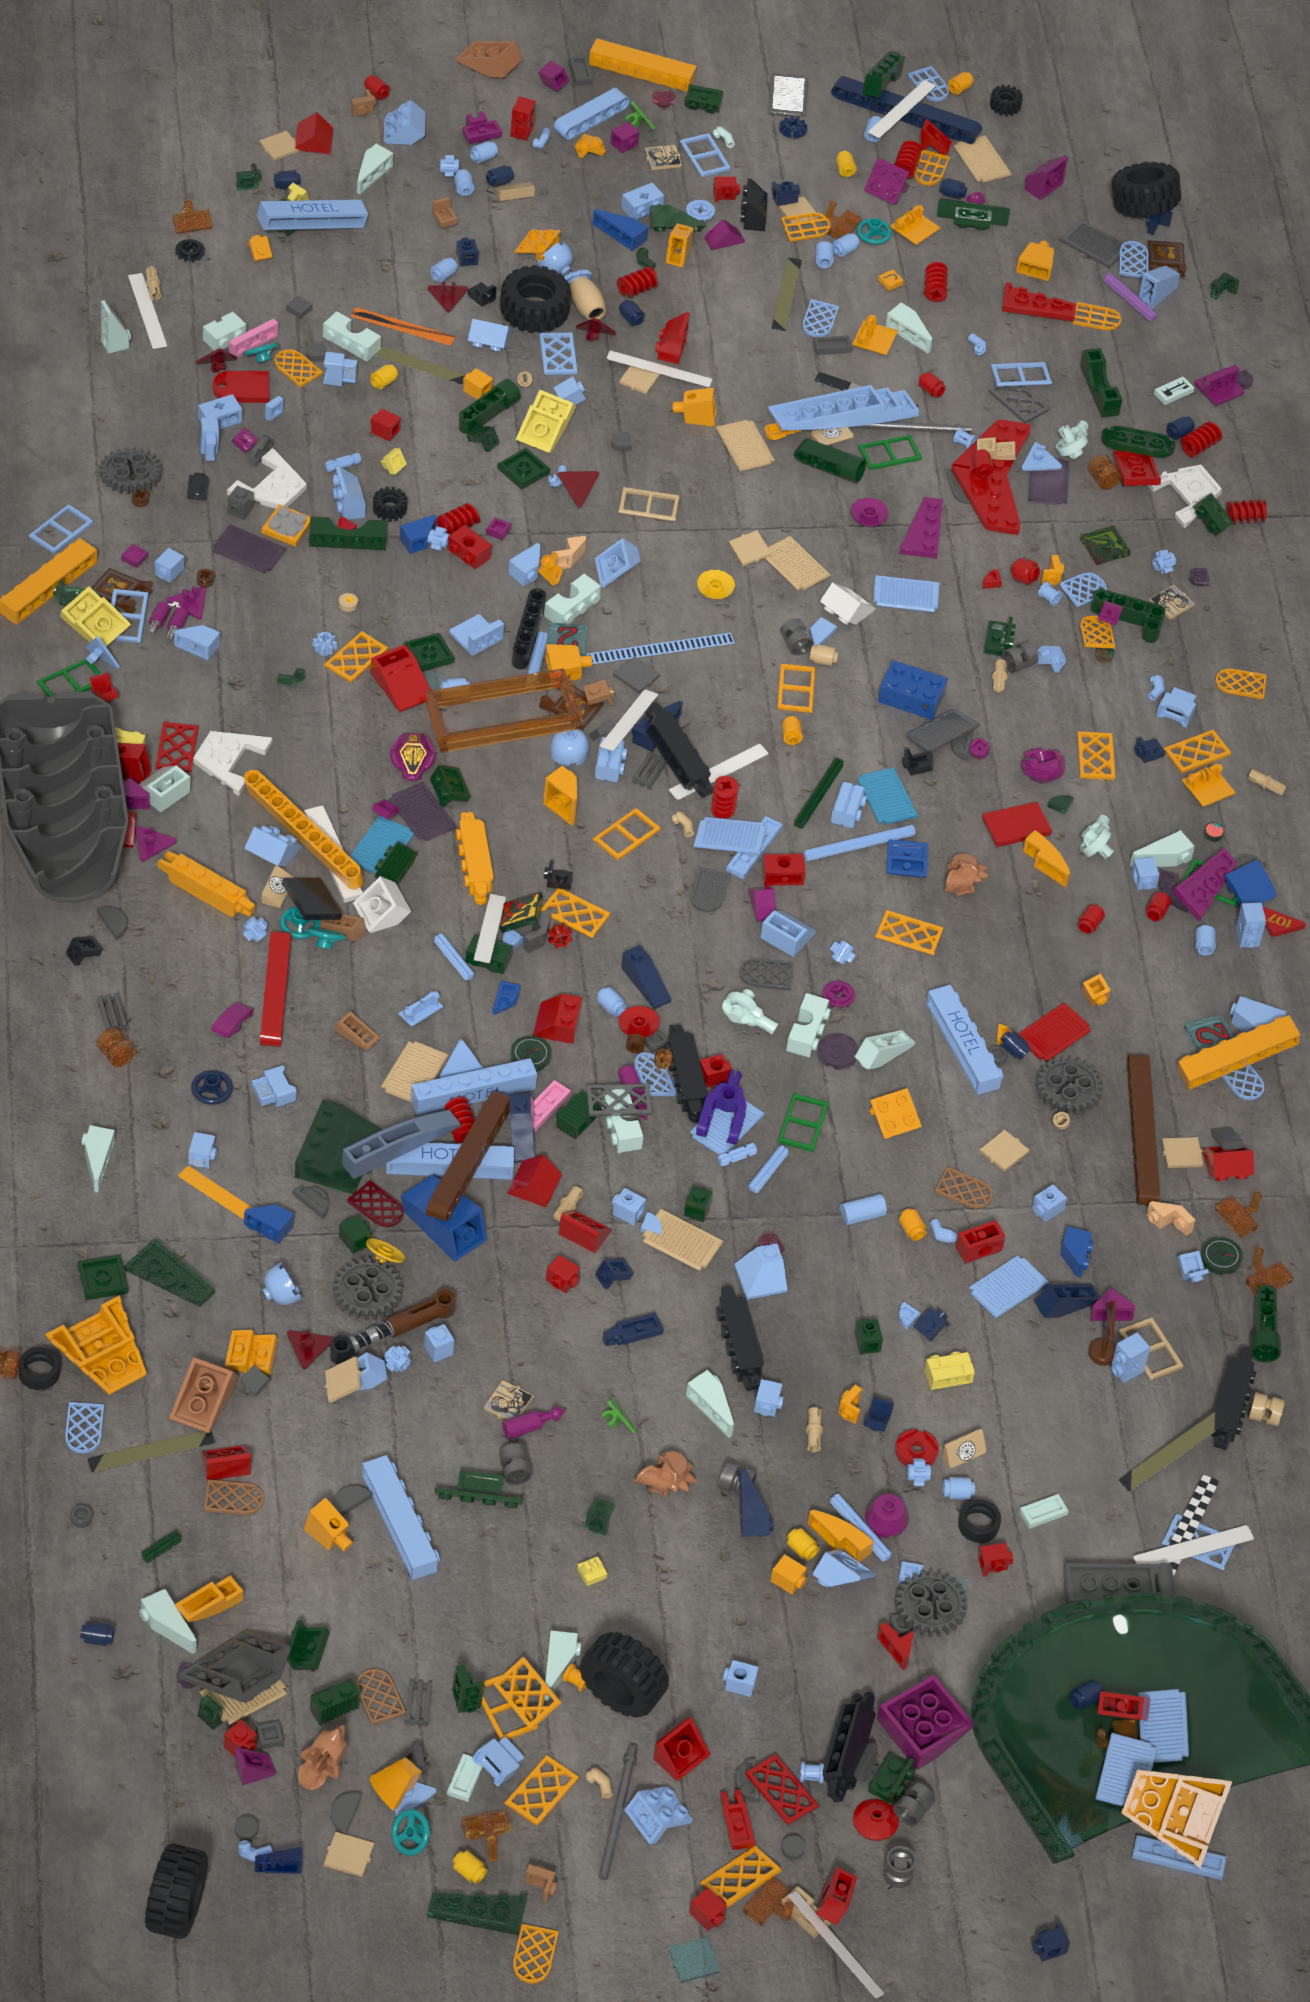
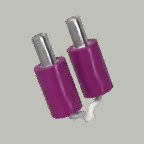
(160, 614)

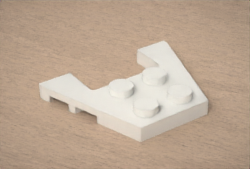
(1192, 485)
(279, 487)
(223, 750)

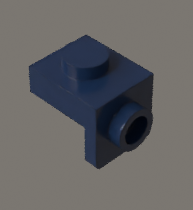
(1162, 219)
(932, 1323)
(879, 1414)

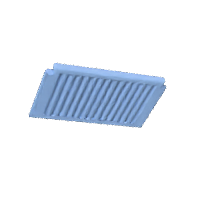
(906, 593)
(730, 835)
(720, 1128)
(1007, 1286)
(1166, 1725)
(1120, 1767)

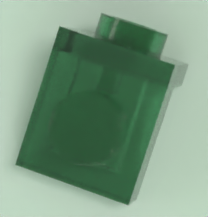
(248, 179)
(1224, 283)
(484, 435)
(65, 593)
(599, 1516)
(210, 1712)

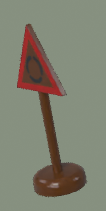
(1102, 1350)

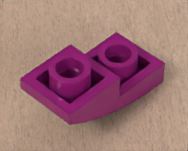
(231, 1020)

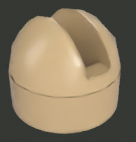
(521, 378)
(1059, 1118)

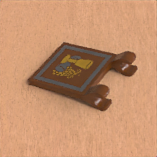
(1167, 254)
(116, 580)
(559, 707)

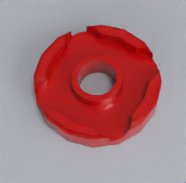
(912, 1438)

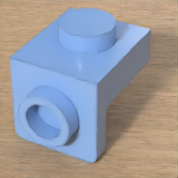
(1051, 655)
(1192, 1266)

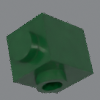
(698, 1203)
(354, 1233)
(868, 1336)

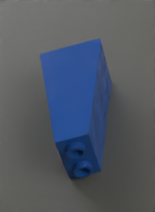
(459, 1234)

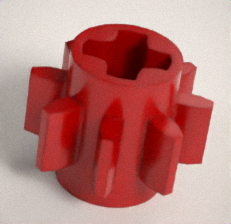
(559, 941)

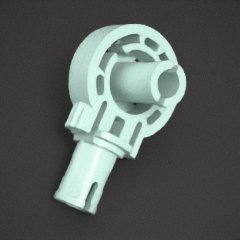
(1073, 440)
(1096, 837)
(746, 1011)

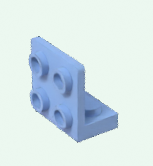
(477, 634)
(656, 1811)

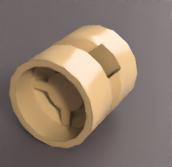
(1258, 1409)

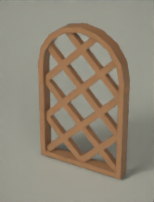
(954, 1196)
(227, 1484)
(385, 1717)

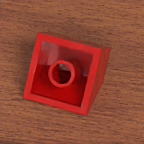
(673, 339)
(558, 1018)
(1229, 1163)

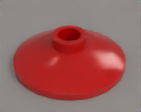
(639, 1021)
(872, 1827)

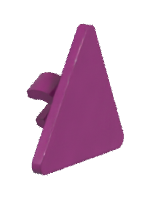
(190, 600)
(151, 842)

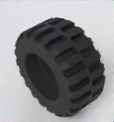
(1146, 189)
(535, 315)
(624, 1674)
(176, 1891)

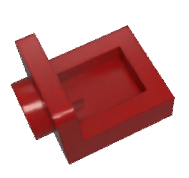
(102, 687)

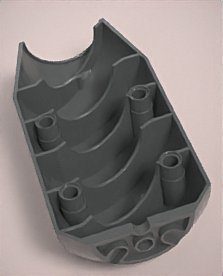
(63, 792)

